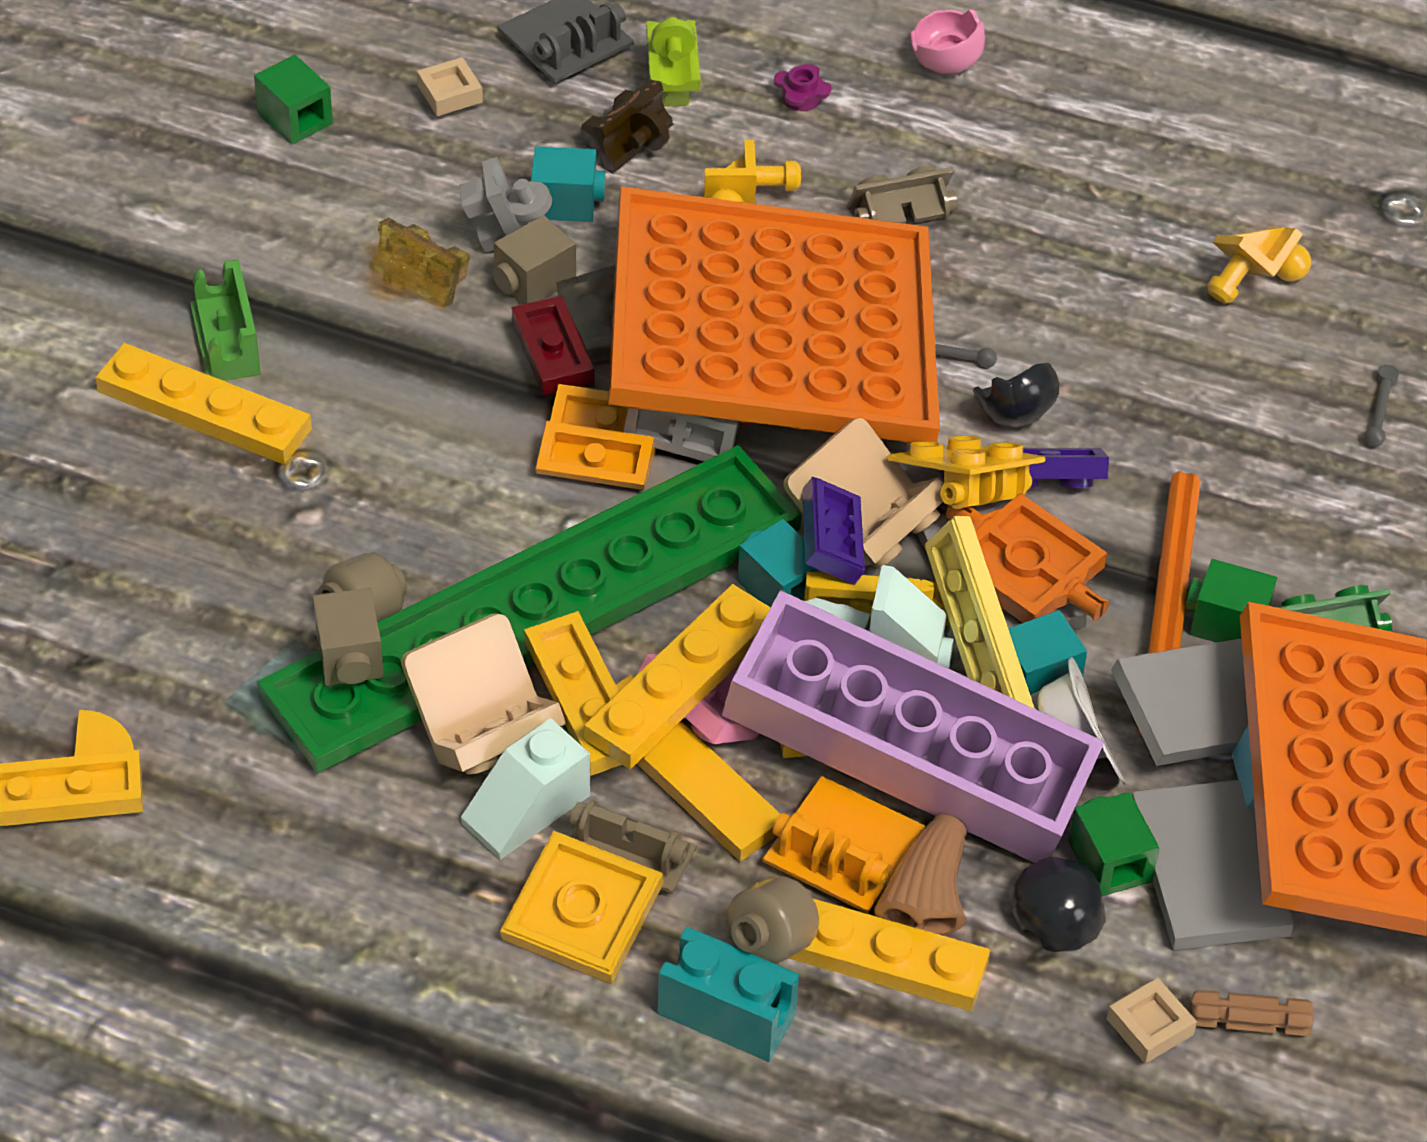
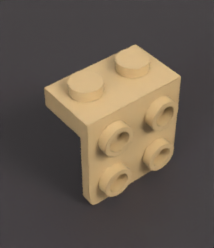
(889, 499)
(475, 694)

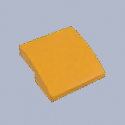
(589, 441)

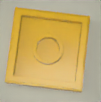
(582, 907)

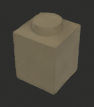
(533, 261)
(348, 636)

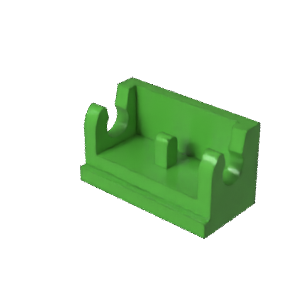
(225, 325)

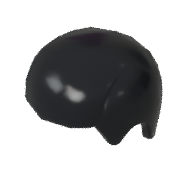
(1021, 398)
(1059, 903)

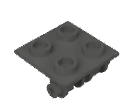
(568, 35)

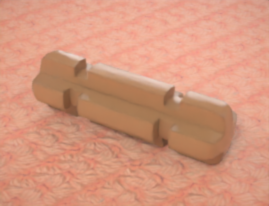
(1252, 1012)

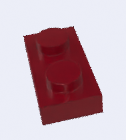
(552, 344)

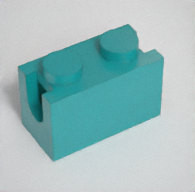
(728, 994)

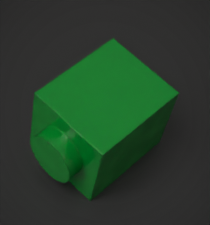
(293, 99)
(1222, 598)
(1114, 842)

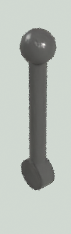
(985, 357)
(1387, 377)

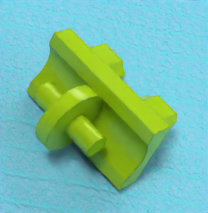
(674, 59)

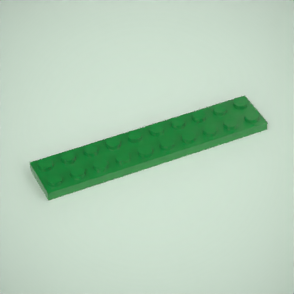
(595, 567)

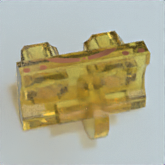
(415, 262)

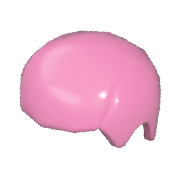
(948, 41)

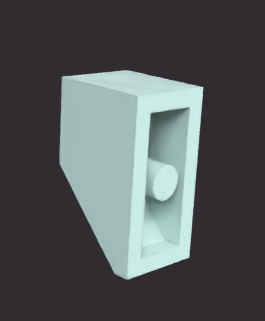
(909, 618)
(529, 789)

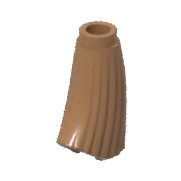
(925, 881)

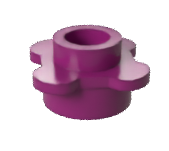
(802, 87)

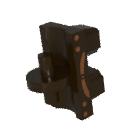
(632, 125)

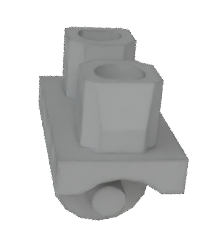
(510, 206)

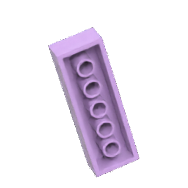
(911, 727)

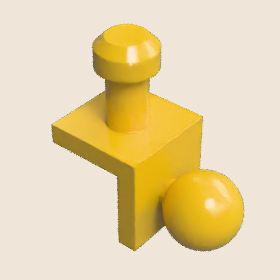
(742, 176)
(1259, 253)

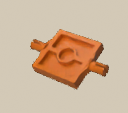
(1036, 560)

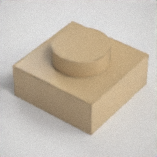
(449, 86)
(1151, 1020)

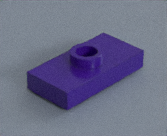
(833, 530)

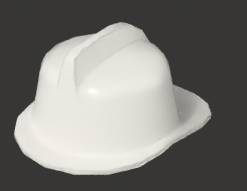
(1070, 703)

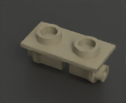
(920, 190)
(633, 841)

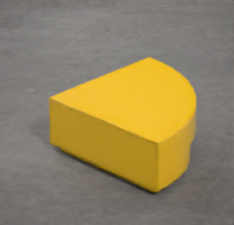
(100, 734)

